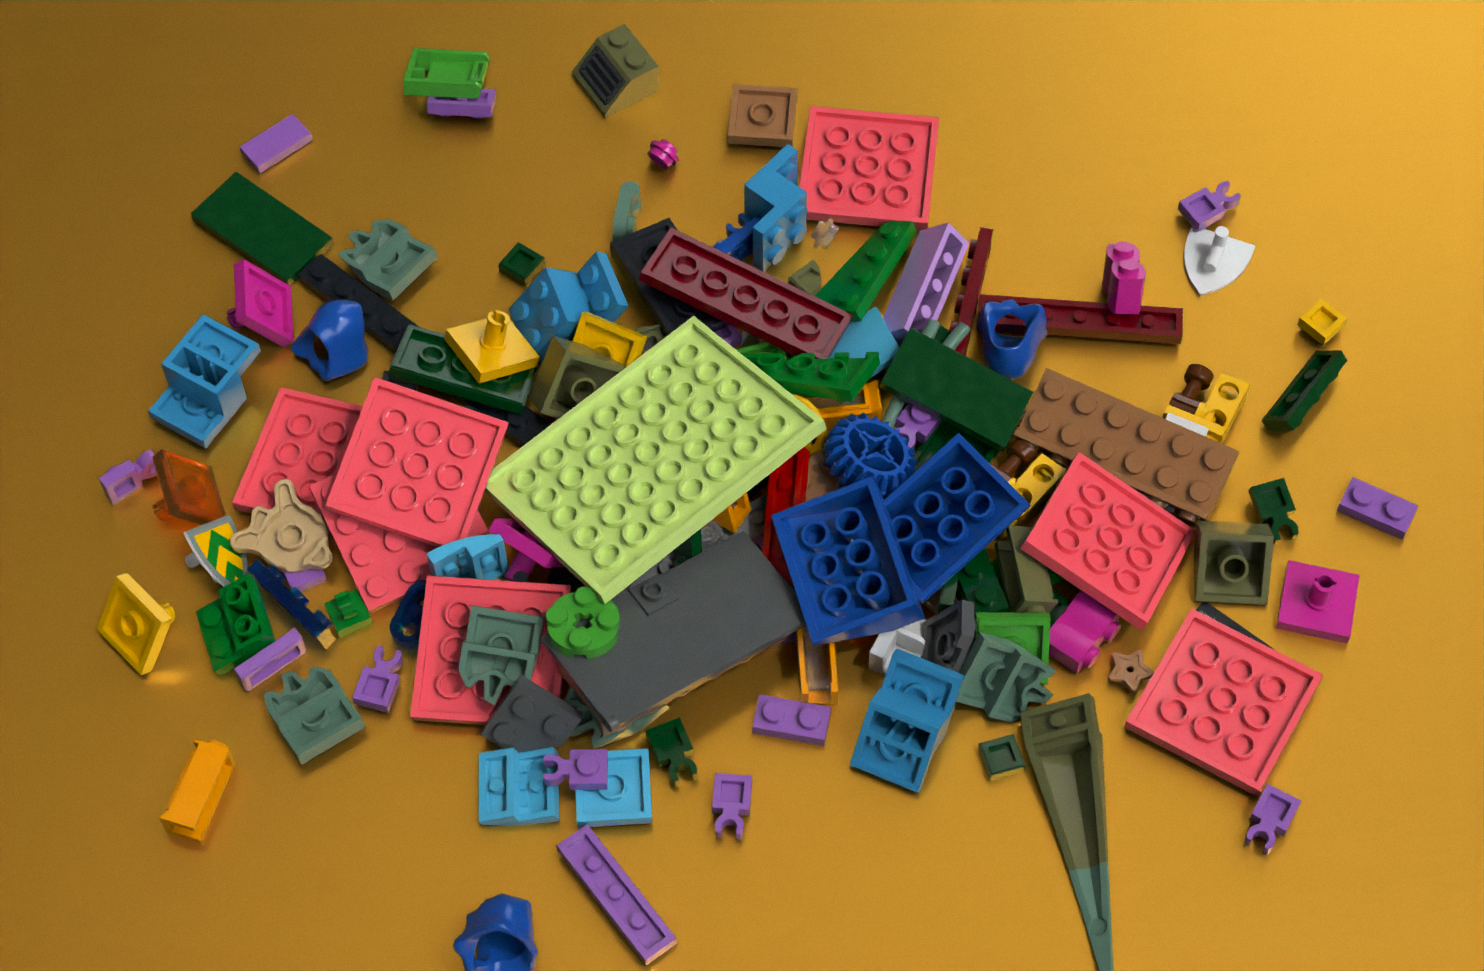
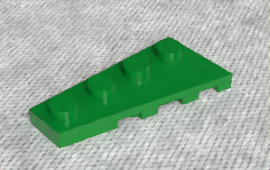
(868, 269)
(827, 378)

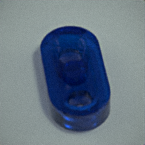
(409, 616)

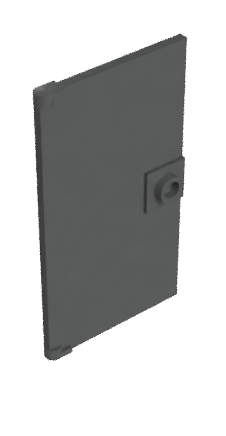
(685, 630)

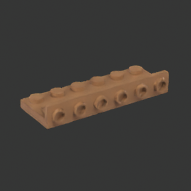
(1131, 443)

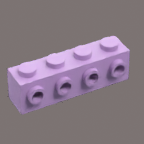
(925, 280)

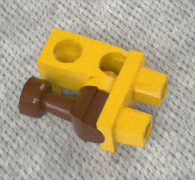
(1220, 407)
(1035, 483)

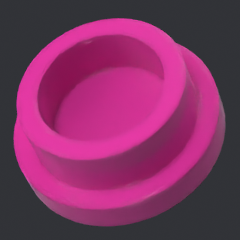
(663, 153)

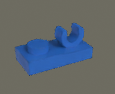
(739, 241)

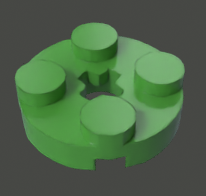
(579, 606)

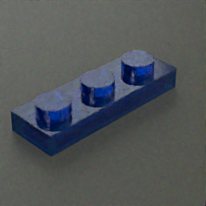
(293, 602)

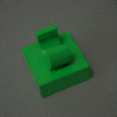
(348, 612)

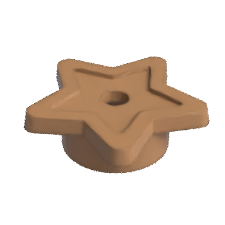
(1129, 679)

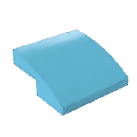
(869, 335)
(470, 558)
(514, 788)

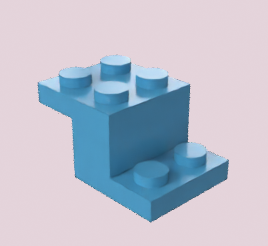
(781, 205)
(559, 297)
(204, 381)
(907, 720)

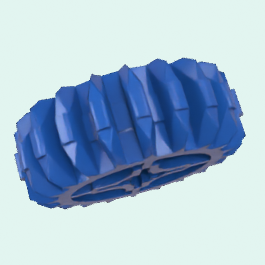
(866, 449)

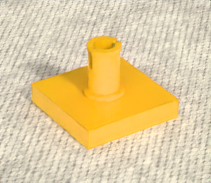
(609, 338)
(492, 347)
(135, 623)

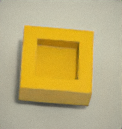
(1322, 321)

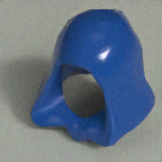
(342, 332)
(1011, 354)
(503, 936)

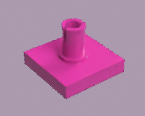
(262, 304)
(528, 547)
(1317, 601)

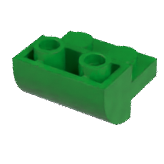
(235, 625)

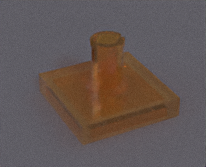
(187, 489)

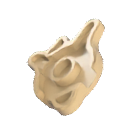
(287, 535)

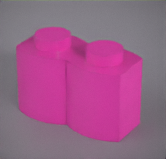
(1123, 278)
(1081, 632)

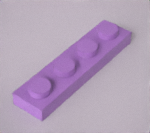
(616, 894)

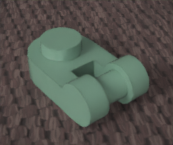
(627, 207)

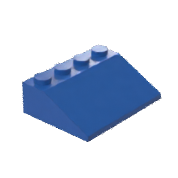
(950, 513)
(847, 564)

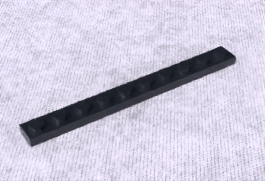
(388, 328)

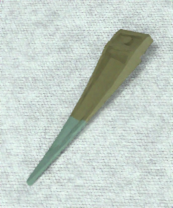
(1069, 767)

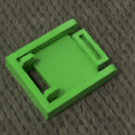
(449, 75)

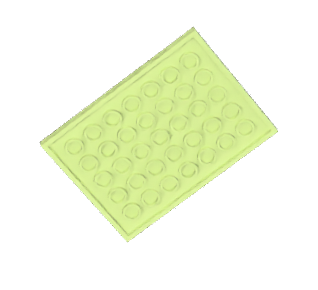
(651, 457)

